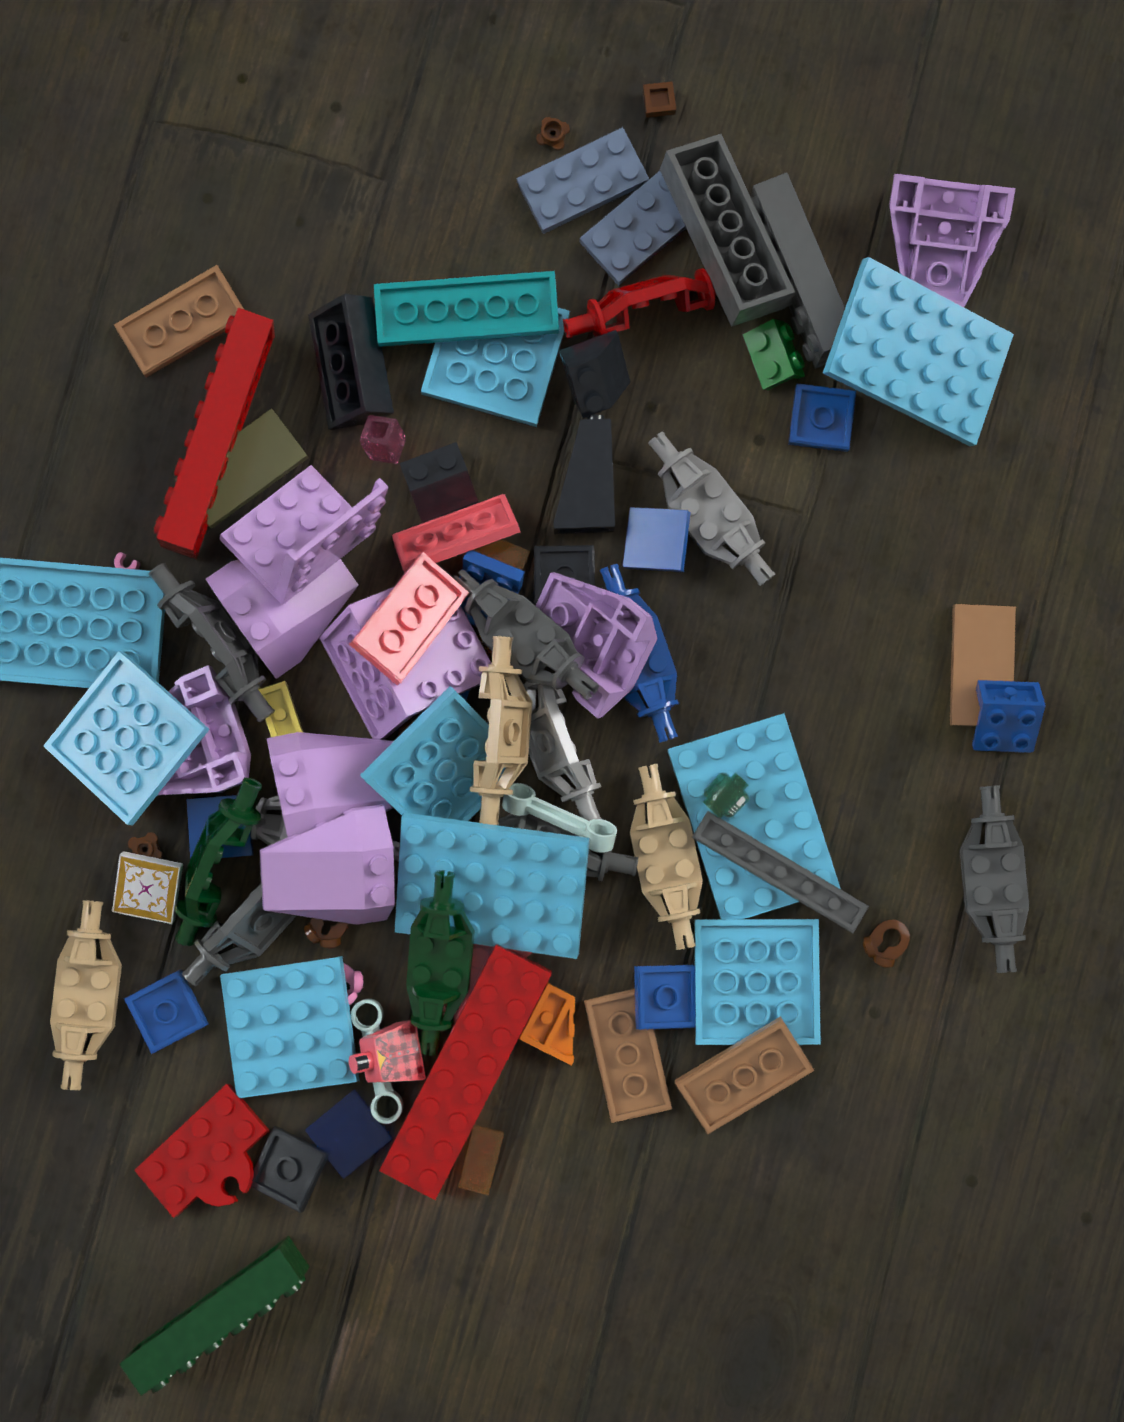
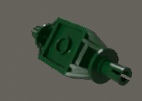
(219, 830)
(438, 962)

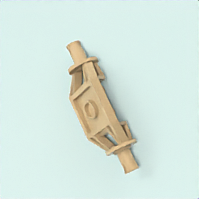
(507, 732)
(666, 856)
(84, 995)

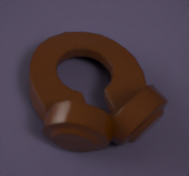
(333, 939)
(888, 956)

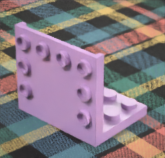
(301, 532)
(384, 706)

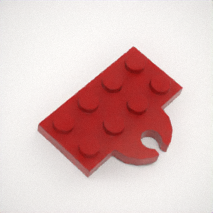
(205, 1154)

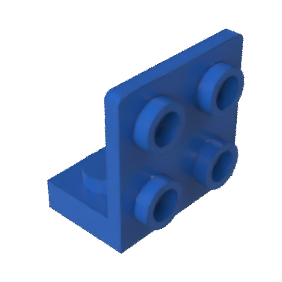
(485, 568)
(1008, 716)

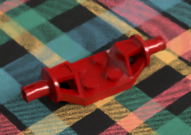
(637, 296)

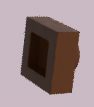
(659, 99)

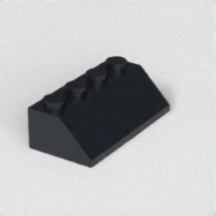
(350, 361)

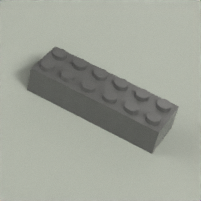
(726, 229)
(816, 300)

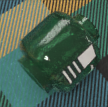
(726, 795)

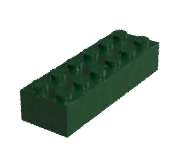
(214, 1316)

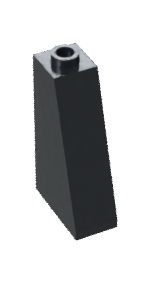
(588, 487)

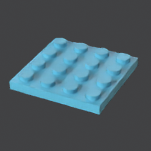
(496, 374)
(126, 738)
(433, 762)
(754, 974)
(289, 1027)

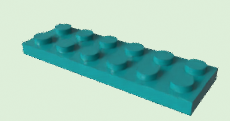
(466, 308)

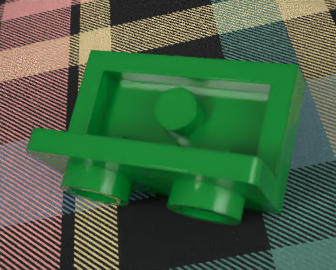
(774, 353)

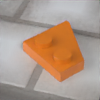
(551, 1024)

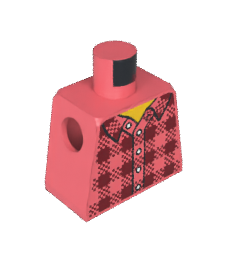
(390, 1055)

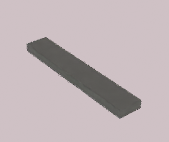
(780, 872)

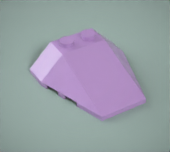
(946, 231)
(606, 630)
(279, 631)
(223, 753)
(321, 776)
(333, 870)

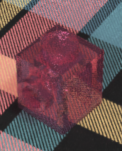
(382, 439)

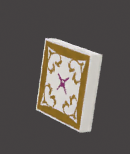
(147, 887)

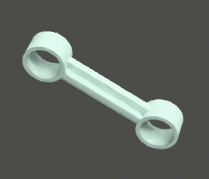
(523, 802)
(380, 1088)

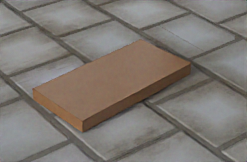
(179, 321)
(980, 651)
(626, 1058)
(744, 1075)

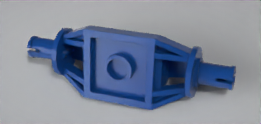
(658, 675)

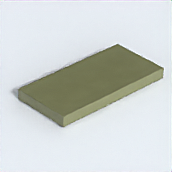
(258, 460)

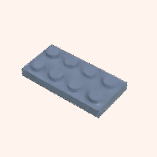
(582, 180)
(635, 230)

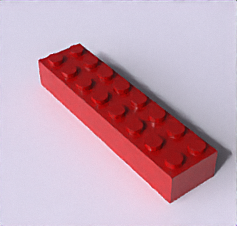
(217, 428)
(465, 1071)

